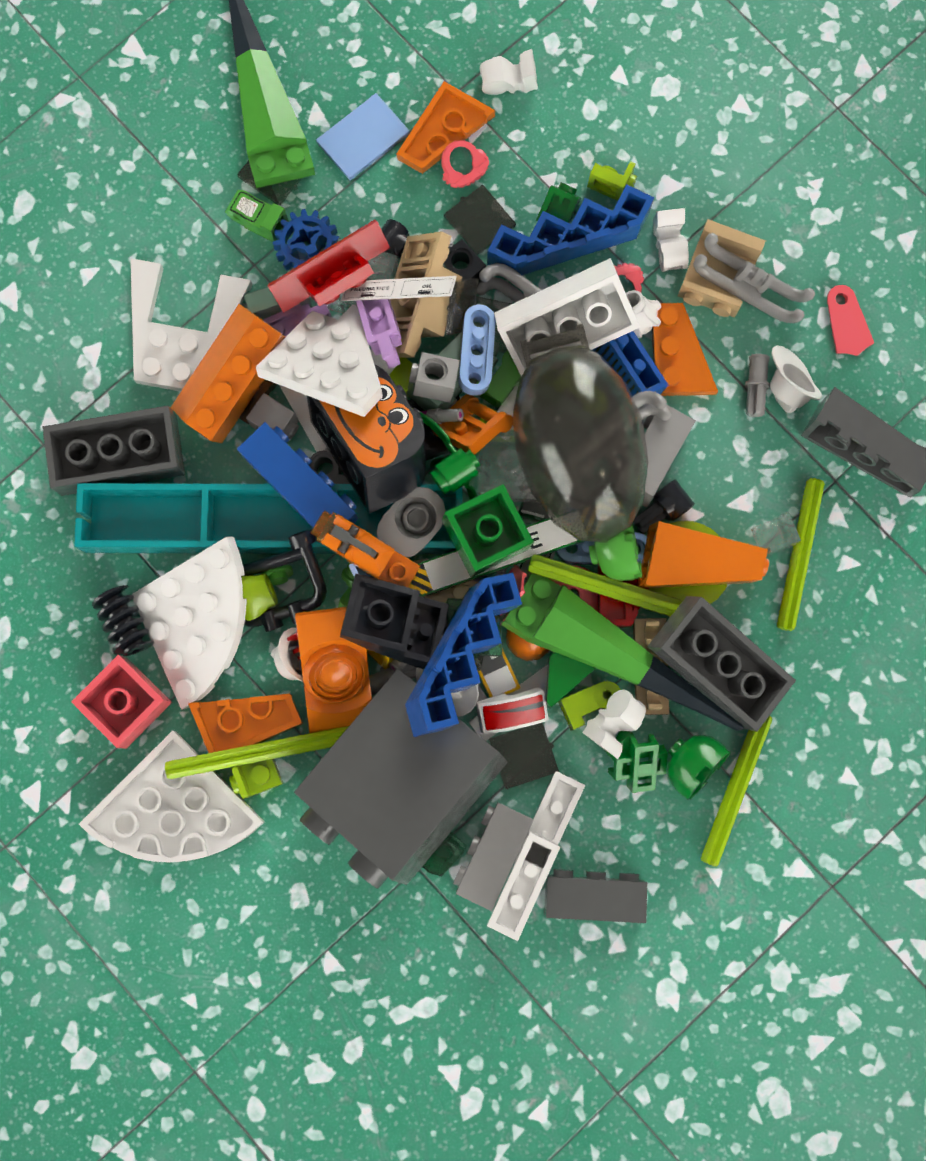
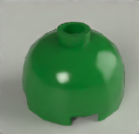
(694, 763)

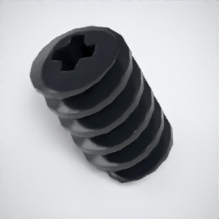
(120, 622)

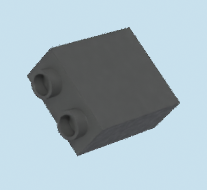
(395, 790)

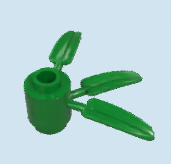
(456, 469)

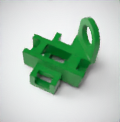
(631, 753)

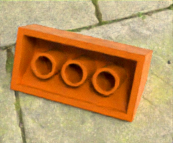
(227, 375)

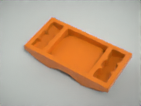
(332, 670)

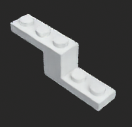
(536, 856)

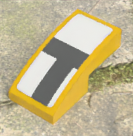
(498, 675)

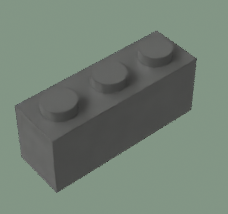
(596, 897)

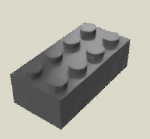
(114, 449)
(721, 662)

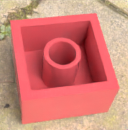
(121, 702)

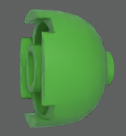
(618, 556)

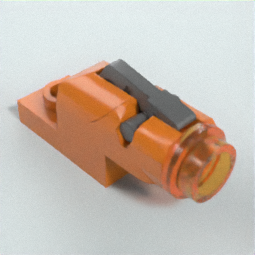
(364, 549)

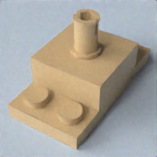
(424, 316)

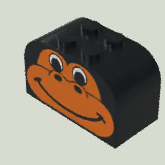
(376, 452)

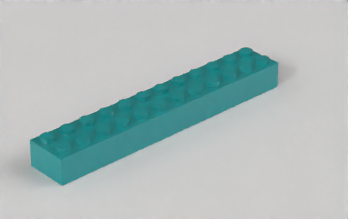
(199, 515)

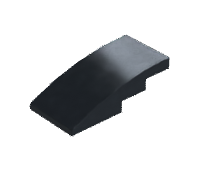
(394, 621)

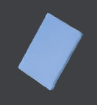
(363, 136)

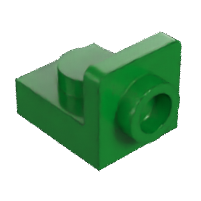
(560, 202)

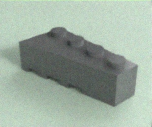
(867, 443)

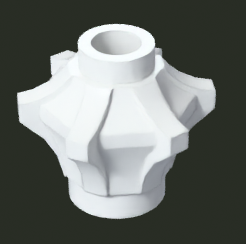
(645, 312)

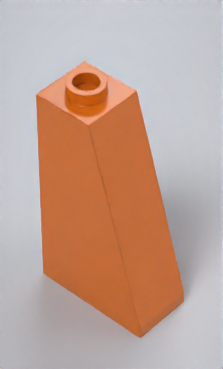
(694, 558)

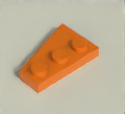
(446, 119)
(680, 354)
(244, 721)

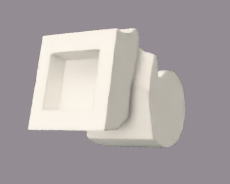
(502, 76)
(671, 244)
(621, 714)

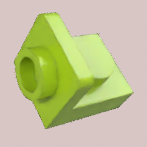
(609, 182)
(255, 778)

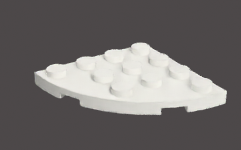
(196, 618)
(171, 817)

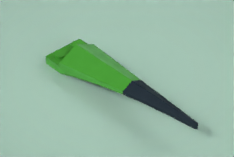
(272, 131)
(569, 626)

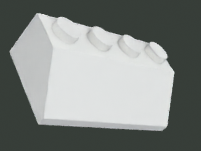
(586, 298)

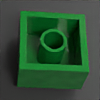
(487, 530)

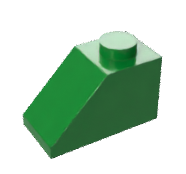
(563, 676)

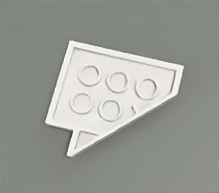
(327, 362)

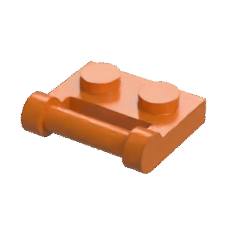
(471, 432)

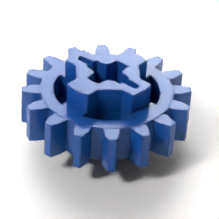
(305, 228)

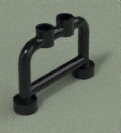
(300, 550)

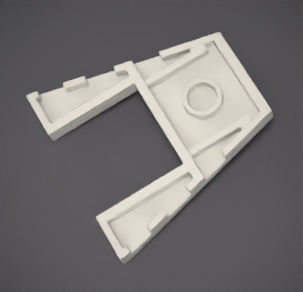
(170, 354)

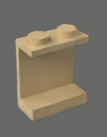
(699, 291)

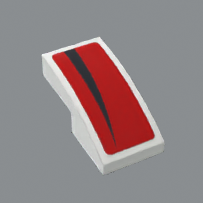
(512, 712)

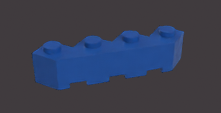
(559, 241)
(453, 663)

